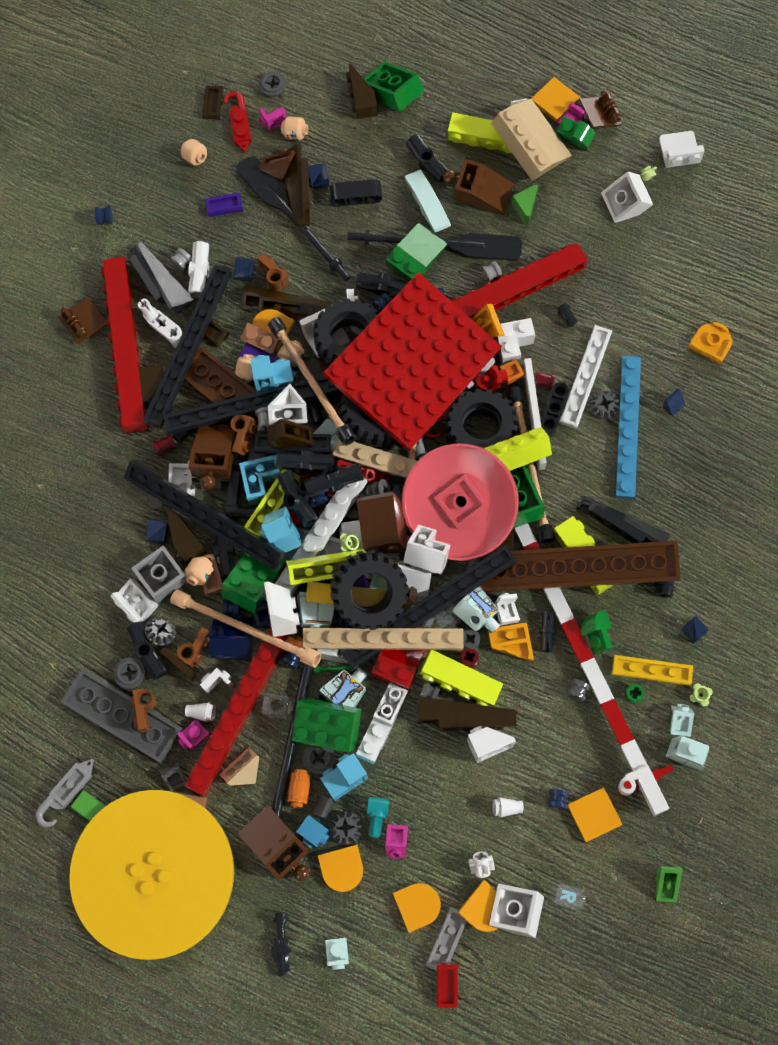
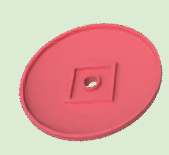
(467, 472)

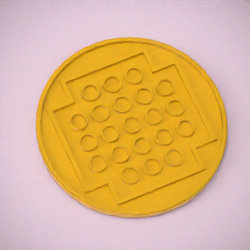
(151, 874)

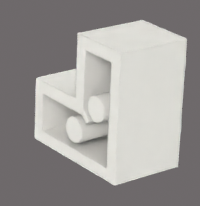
(516, 334)
(425, 551)

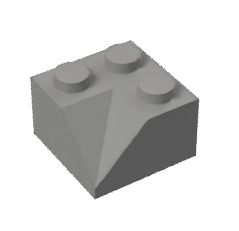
(160, 574)

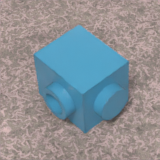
(313, 832)

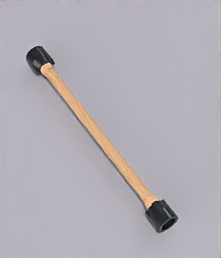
(516, 399)
(344, 431)

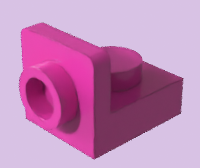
(574, 112)
(273, 119)
(192, 735)
(396, 841)

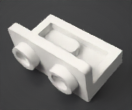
(181, 477)
(134, 601)

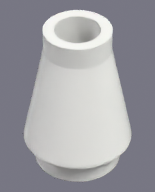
(201, 711)
(505, 807)

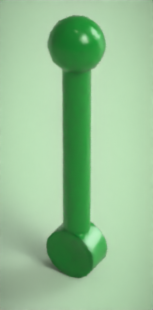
(318, 669)

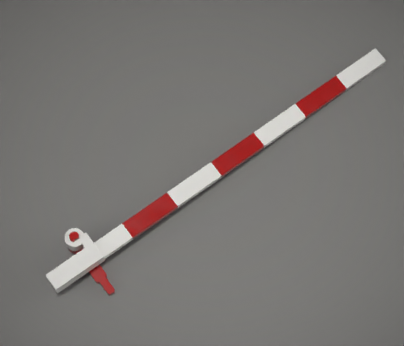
(641, 775)

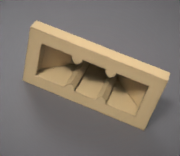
(243, 769)

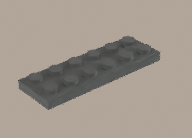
(114, 713)

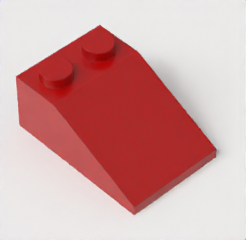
(398, 667)

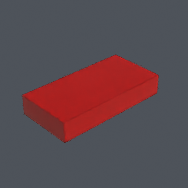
(447, 985)

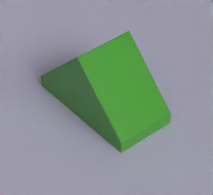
(524, 202)
(668, 883)

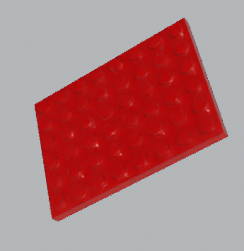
(412, 361)

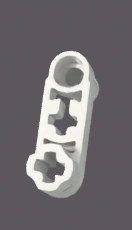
(170, 331)

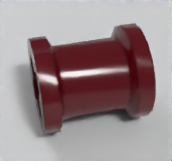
(544, 379)
(164, 444)
(471, 653)

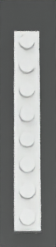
(324, 527)

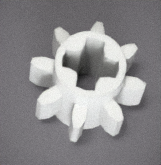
(481, 864)

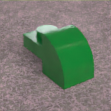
(577, 132)
(596, 629)

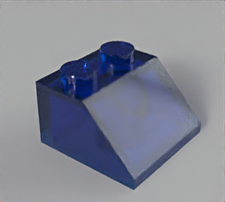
(229, 641)

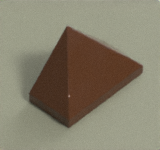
(277, 164)

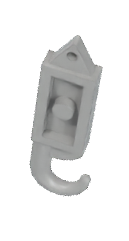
(65, 790)

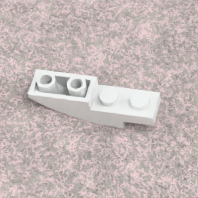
(381, 723)

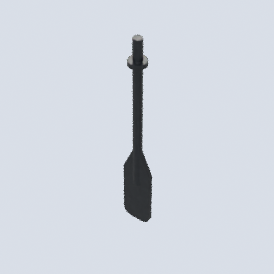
(273, 194)
(470, 245)

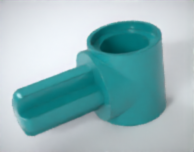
(377, 810)

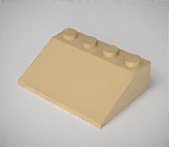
(530, 138)

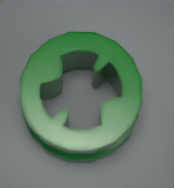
(638, 698)

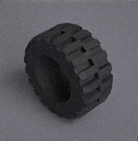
(335, 317)
(480, 403)
(365, 431)
(384, 610)

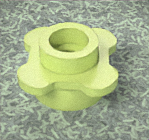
(648, 173)
(354, 542)
(706, 694)

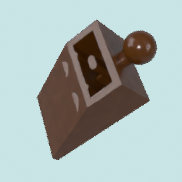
(485, 190)
(212, 454)
(273, 841)

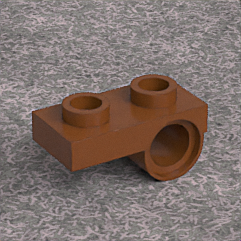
(273, 272)
(242, 442)
(197, 648)
(141, 718)

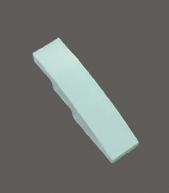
(428, 201)

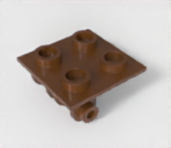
(601, 110)
(82, 320)

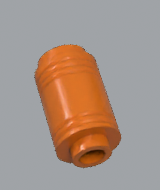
(299, 788)

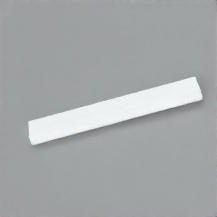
(585, 377)
(532, 403)

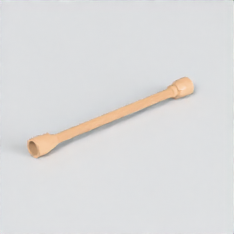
(307, 655)

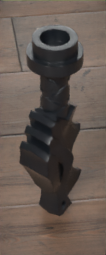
(281, 950)

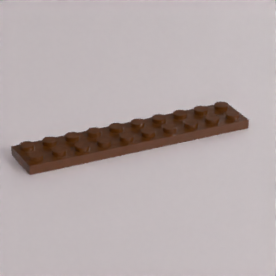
(219, 383)
(589, 566)

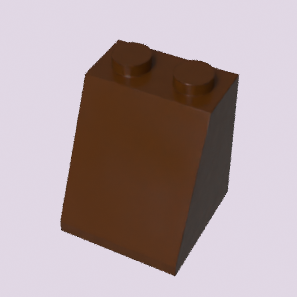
(382, 523)

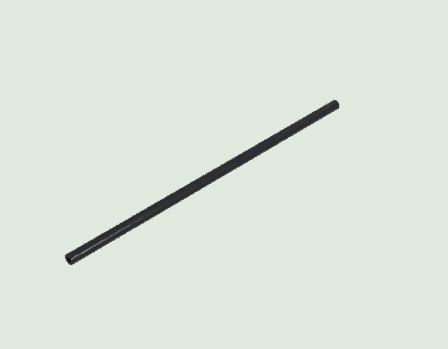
(290, 745)

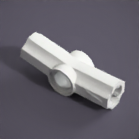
(198, 268)

